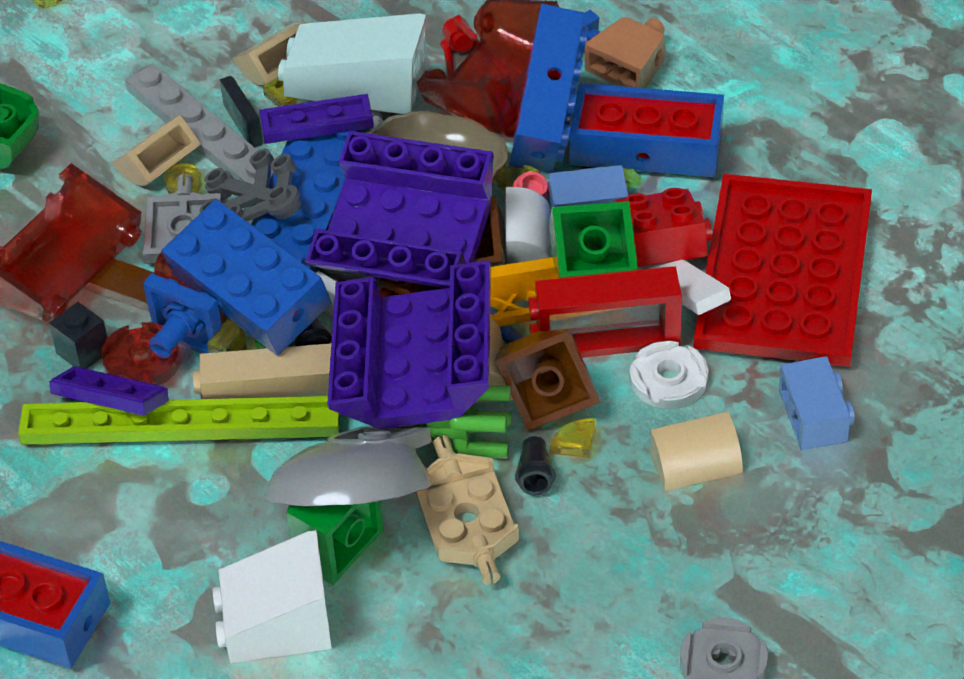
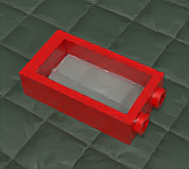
(611, 309)

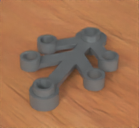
(280, 201)

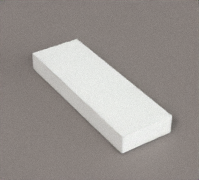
(698, 289)

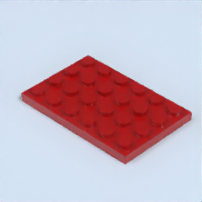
(790, 269)

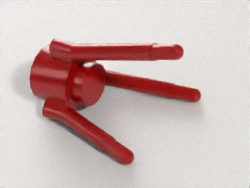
(457, 37)

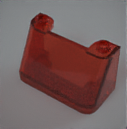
(493, 75)
(65, 245)

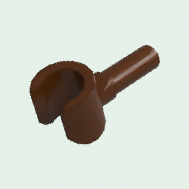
(400, 288)

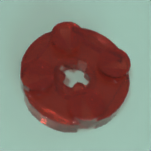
(126, 343)

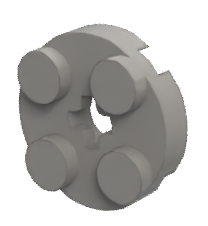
(728, 637)

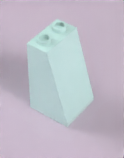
(357, 58)

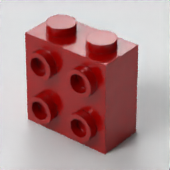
(668, 226)

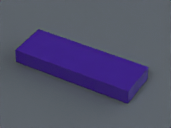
(316, 118)
(109, 390)

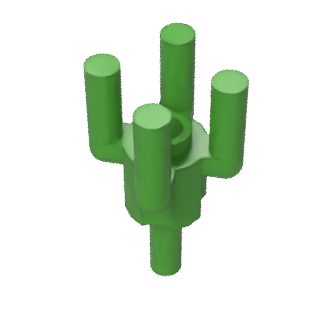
(472, 421)

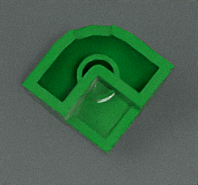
(17, 123)

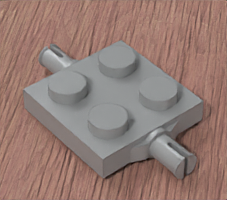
(170, 215)

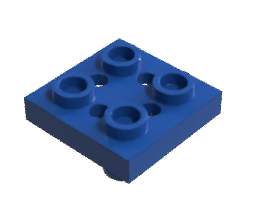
(186, 316)

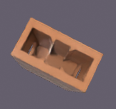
(627, 52)

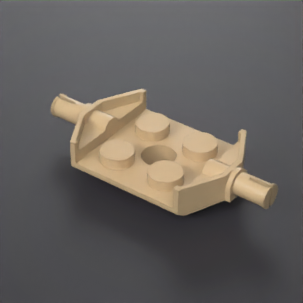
(460, 486)

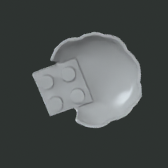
(353, 468)

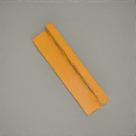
(514, 284)

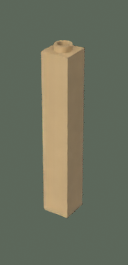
(262, 374)

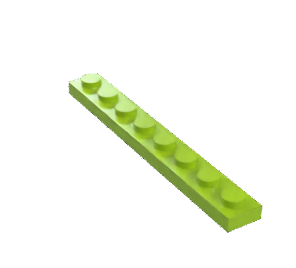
(179, 421)

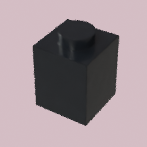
(78, 336)

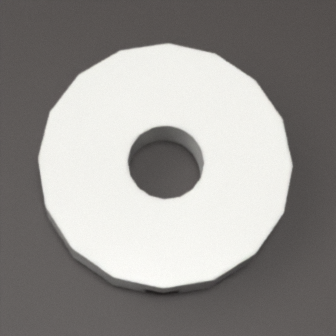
(668, 392)

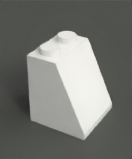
(274, 602)

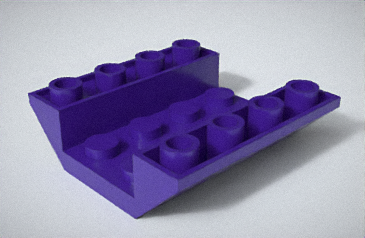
(406, 210)
(411, 352)

